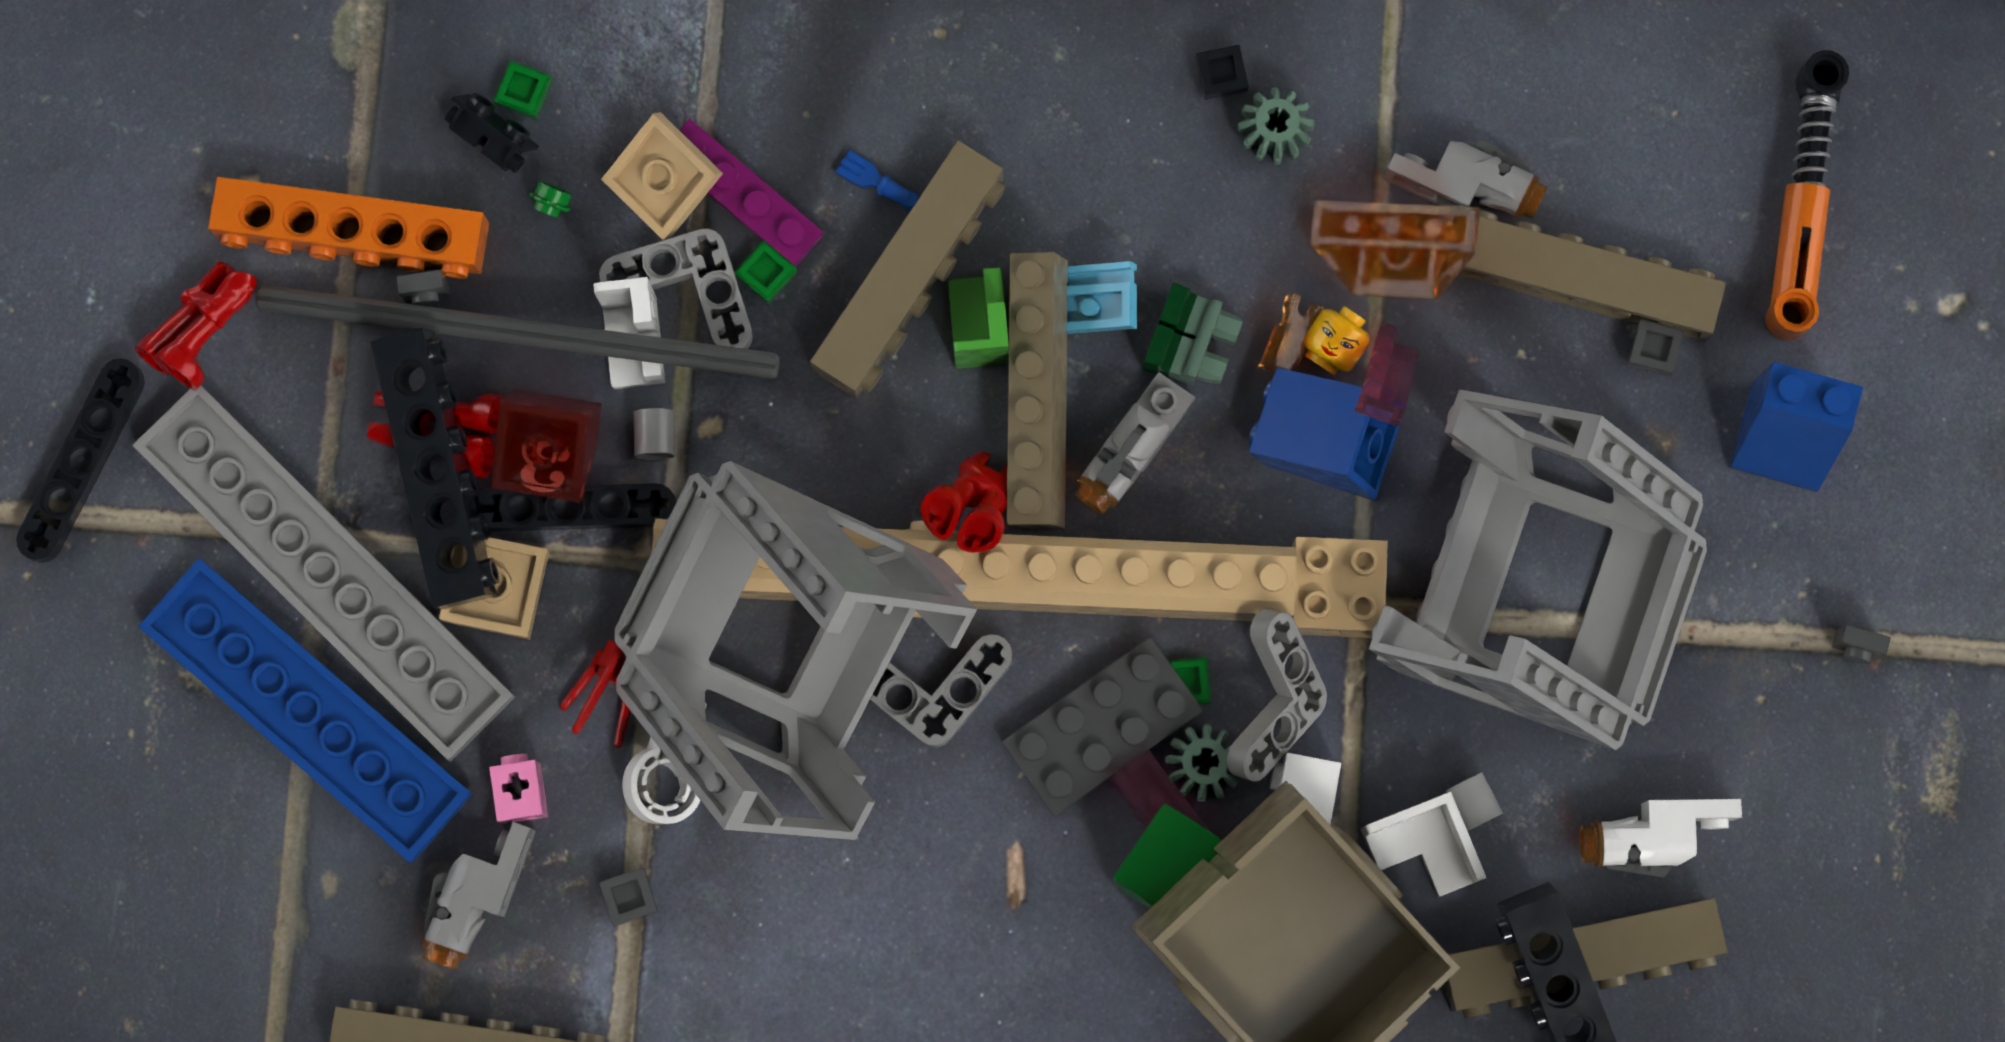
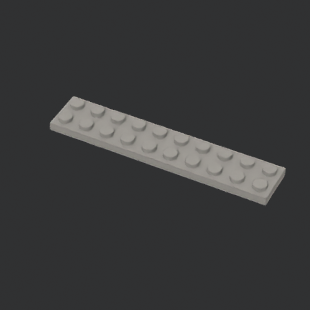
(324, 572)

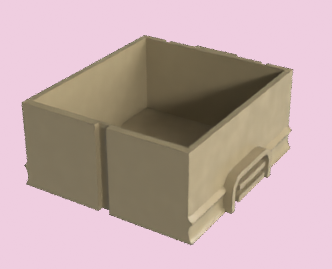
(1294, 934)

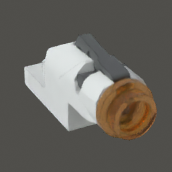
(1659, 839)

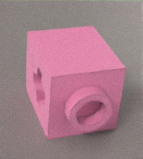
(533, 800)

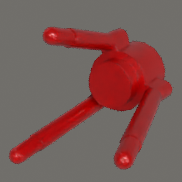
(607, 667)

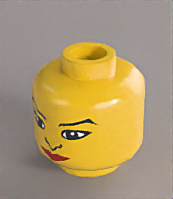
(1336, 340)

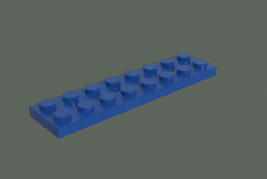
(305, 710)

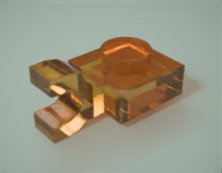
(1285, 343)

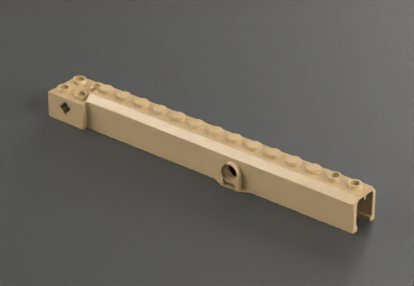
(1320, 582)

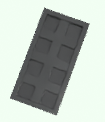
(1102, 726)

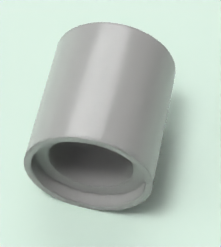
(654, 434)
(1475, 801)

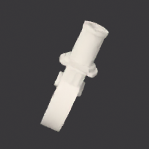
(641, 803)

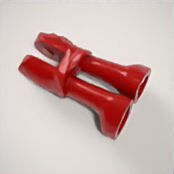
(205, 310)
(476, 415)
(974, 488)

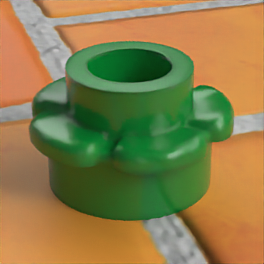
(550, 199)

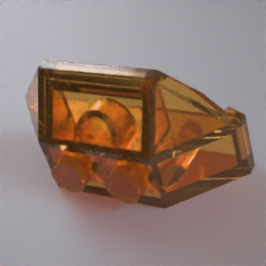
(1395, 246)

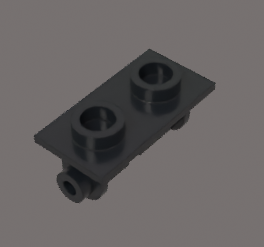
(477, 119)

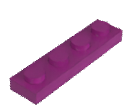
(755, 202)

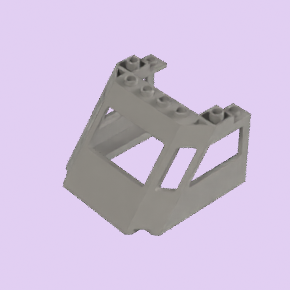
(853, 594)
(1634, 602)

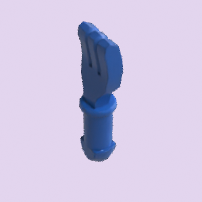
(865, 175)

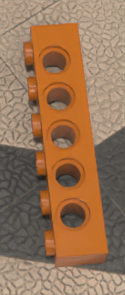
(238, 200)

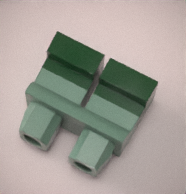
(1184, 335)

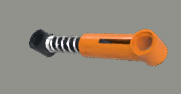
(1806, 200)

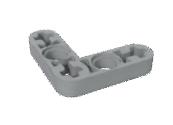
(689, 267)
(925, 705)
(1256, 749)

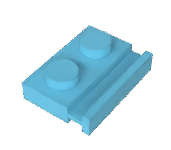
(1101, 297)

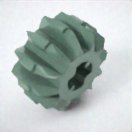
(1278, 109)
(1192, 752)

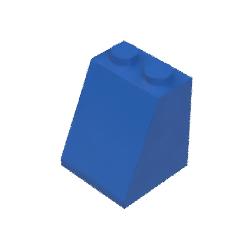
(1795, 425)
(1317, 435)

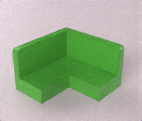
(979, 320)

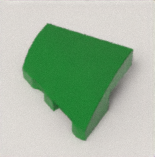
(1164, 856)

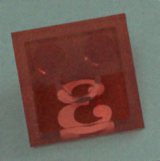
(545, 444)

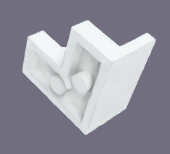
(631, 309)
(1435, 834)

